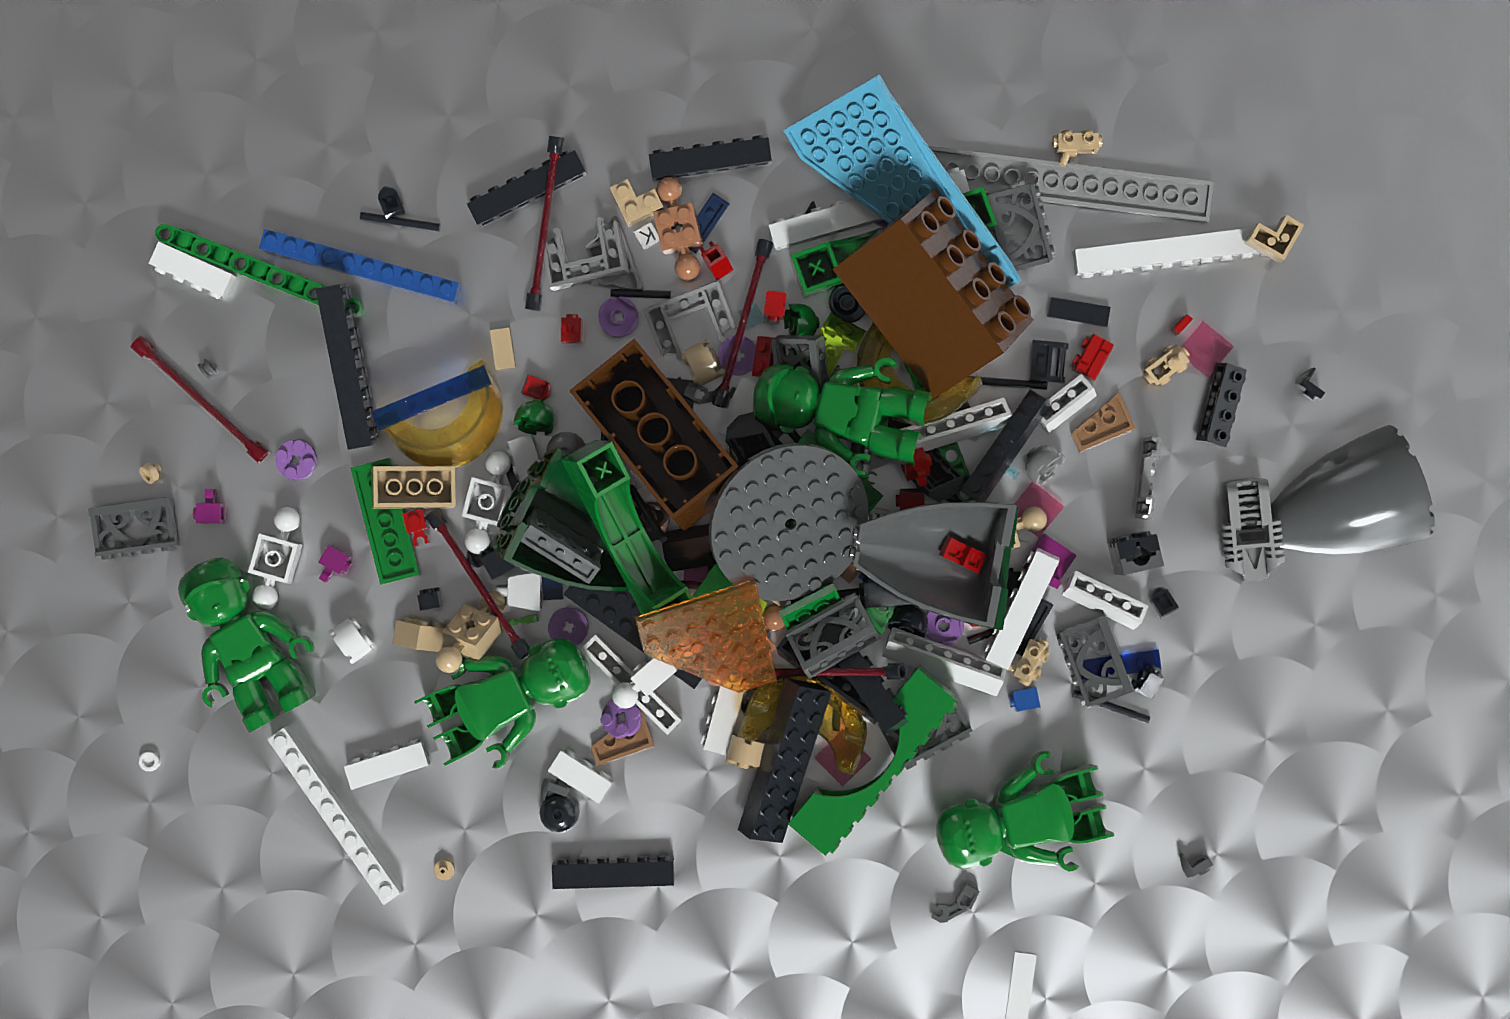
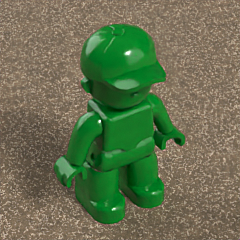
(792, 398)
(243, 644)
(549, 675)
(975, 833)

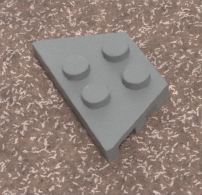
(628, 280)

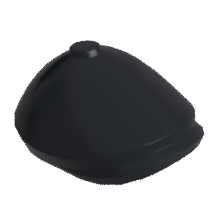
(845, 305)

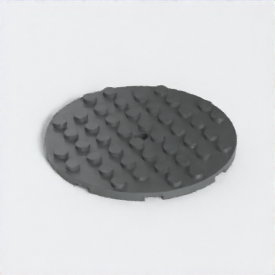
(779, 485)

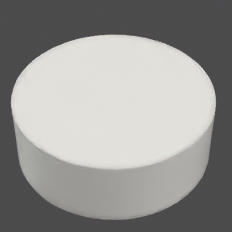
(149, 761)

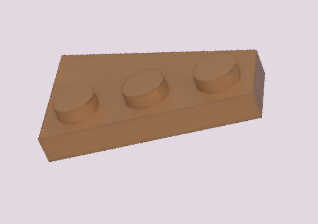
(1104, 425)
(612, 748)

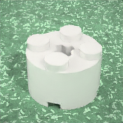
(351, 640)

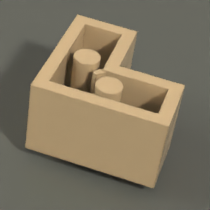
(635, 208)
(1275, 243)
(419, 634)

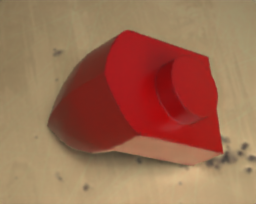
(536, 388)

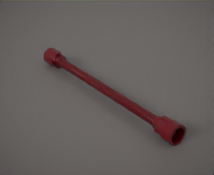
(144, 349)

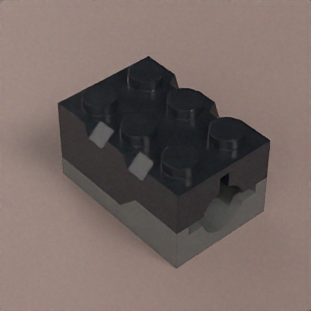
(1135, 553)

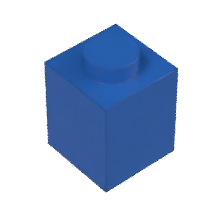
(1024, 699)

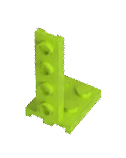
(839, 336)

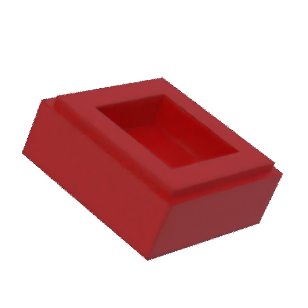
(1181, 324)

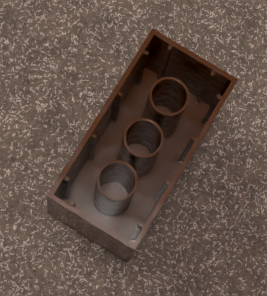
(935, 294)
(656, 433)

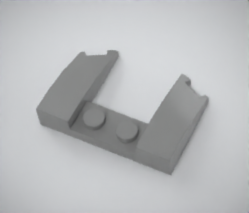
(611, 262)
(704, 296)
(1150, 452)

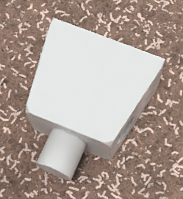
(523, 591)

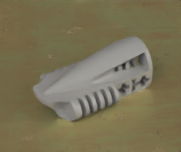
(1252, 531)

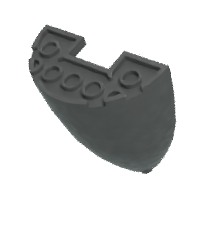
(1357, 499)
(904, 556)

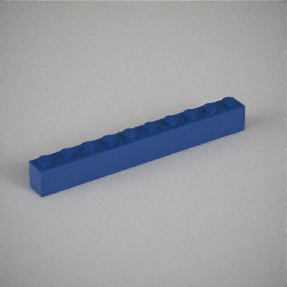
(360, 266)

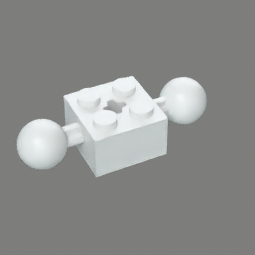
(497, 464)
(262, 564)
(646, 678)

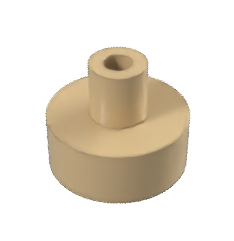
(150, 472)
(446, 865)

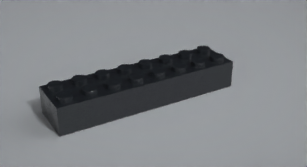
(347, 365)
(618, 613)
(784, 761)

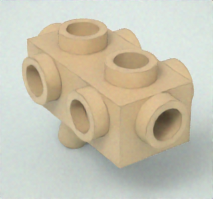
(1071, 144)
(1173, 360)
(1029, 665)

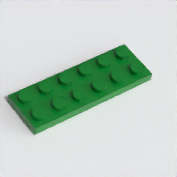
(385, 529)

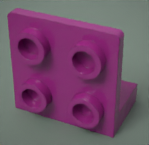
(1065, 556)

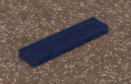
(1132, 662)

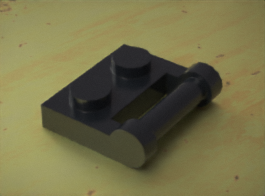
(1042, 358)

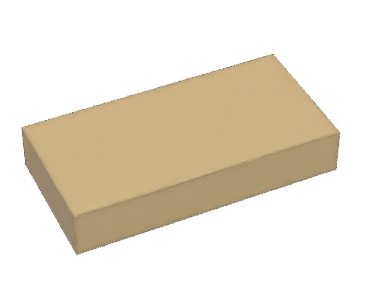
(502, 348)

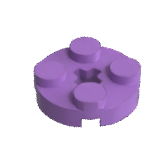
(619, 328)
(745, 364)
(307, 461)
(574, 617)
(946, 637)
(623, 728)

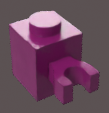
(209, 511)
(334, 561)

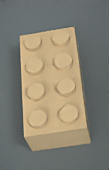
(413, 487)

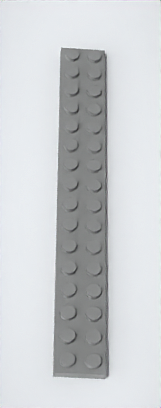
(1084, 184)

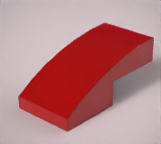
(962, 554)

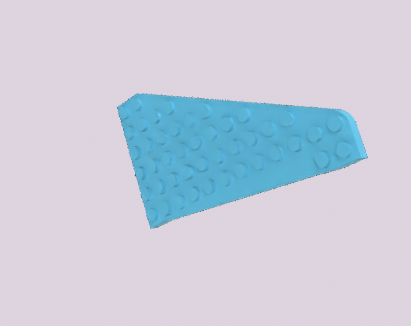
(883, 161)

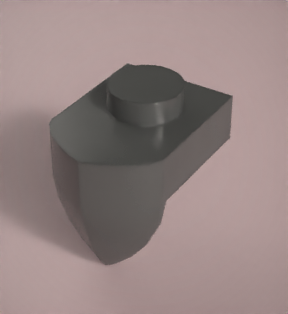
(557, 786)
(1199, 867)

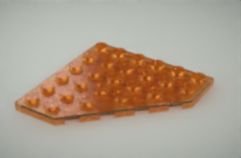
(713, 637)

